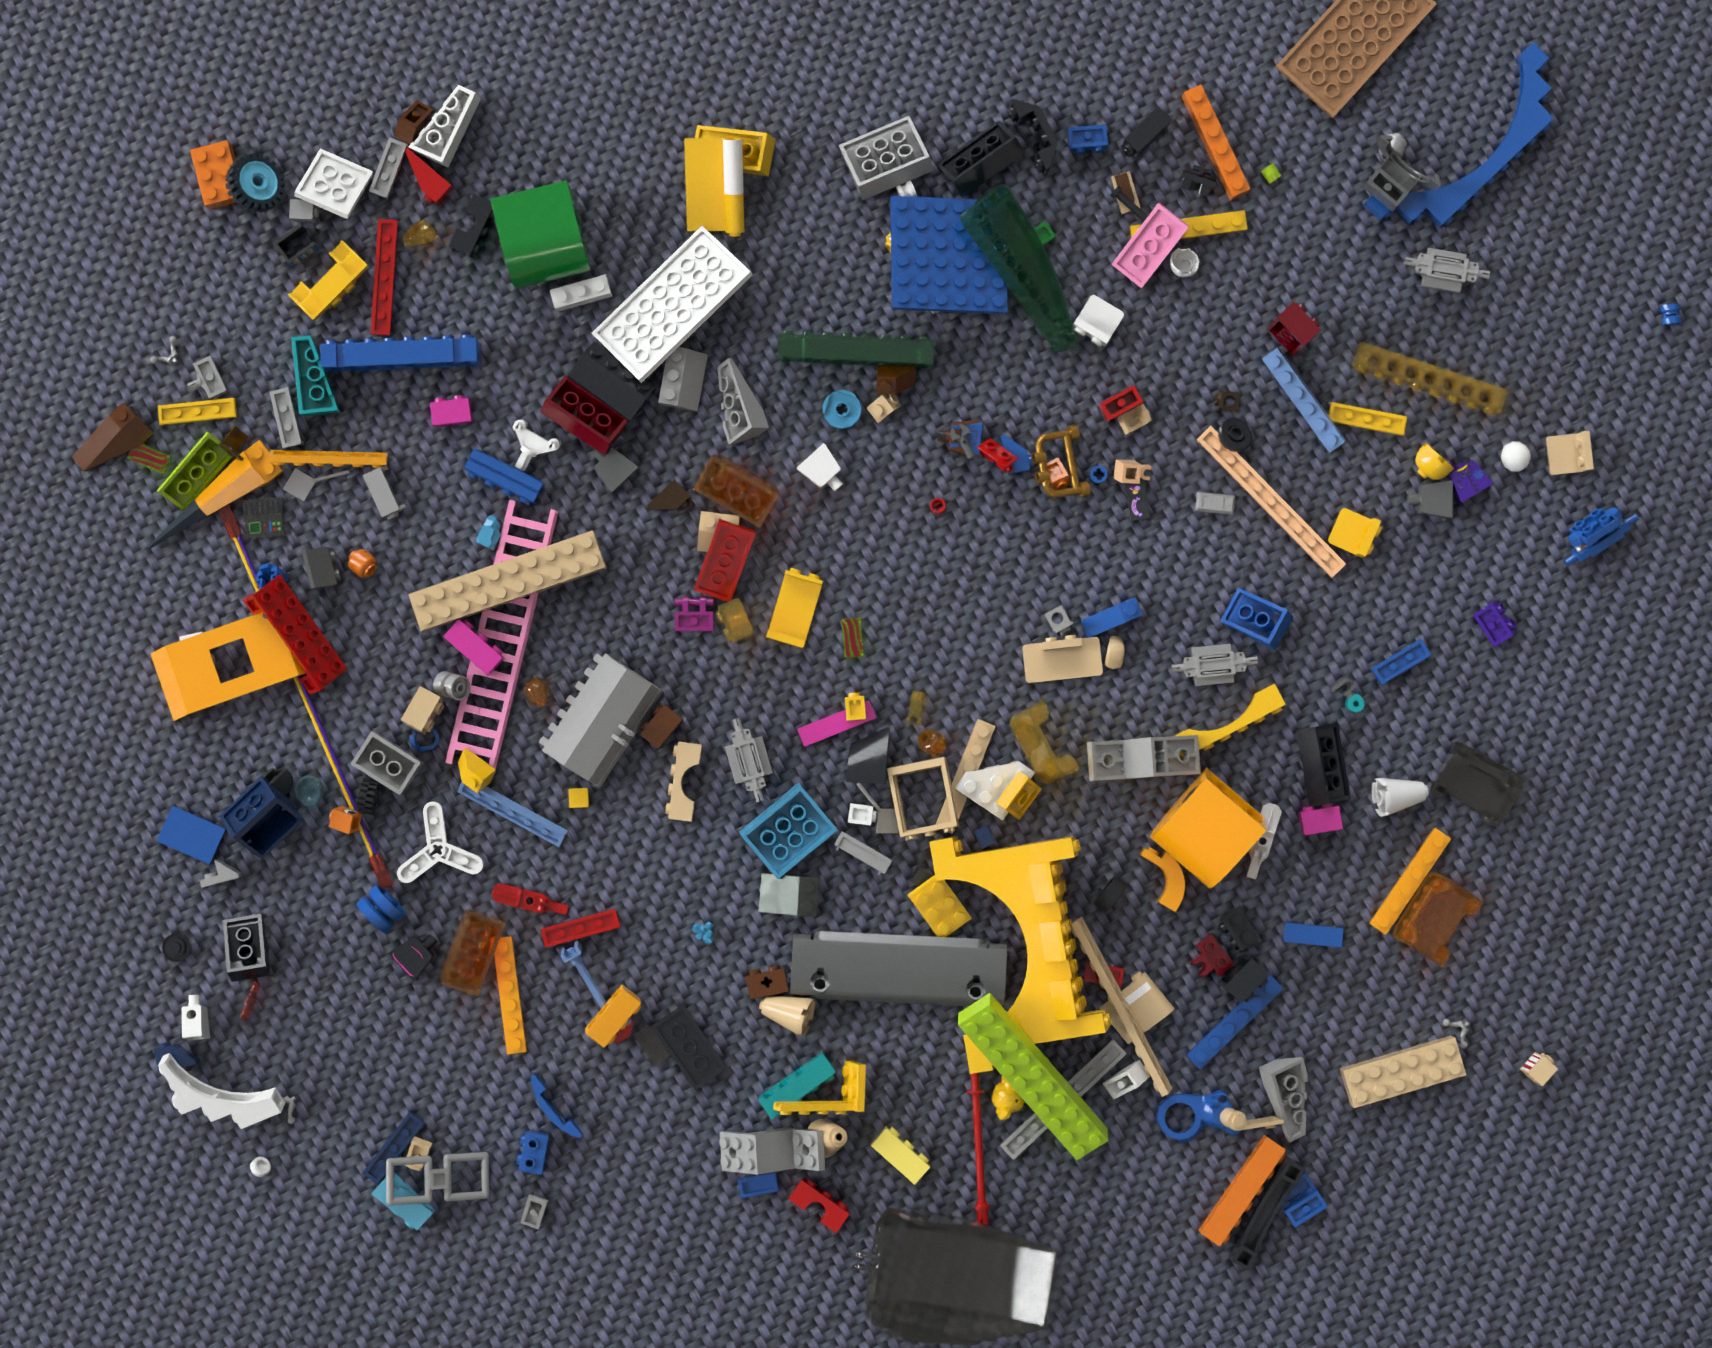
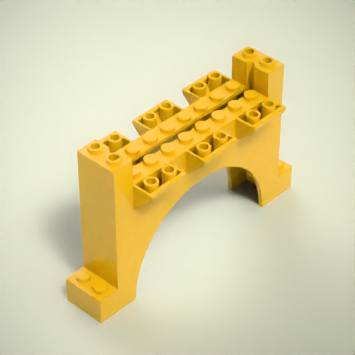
(1032, 888)

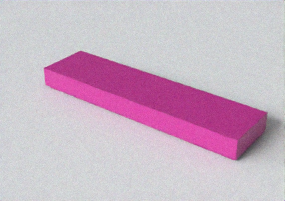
(832, 725)

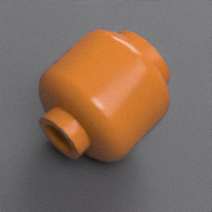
(362, 563)

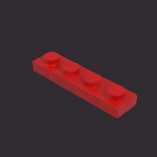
(580, 927)

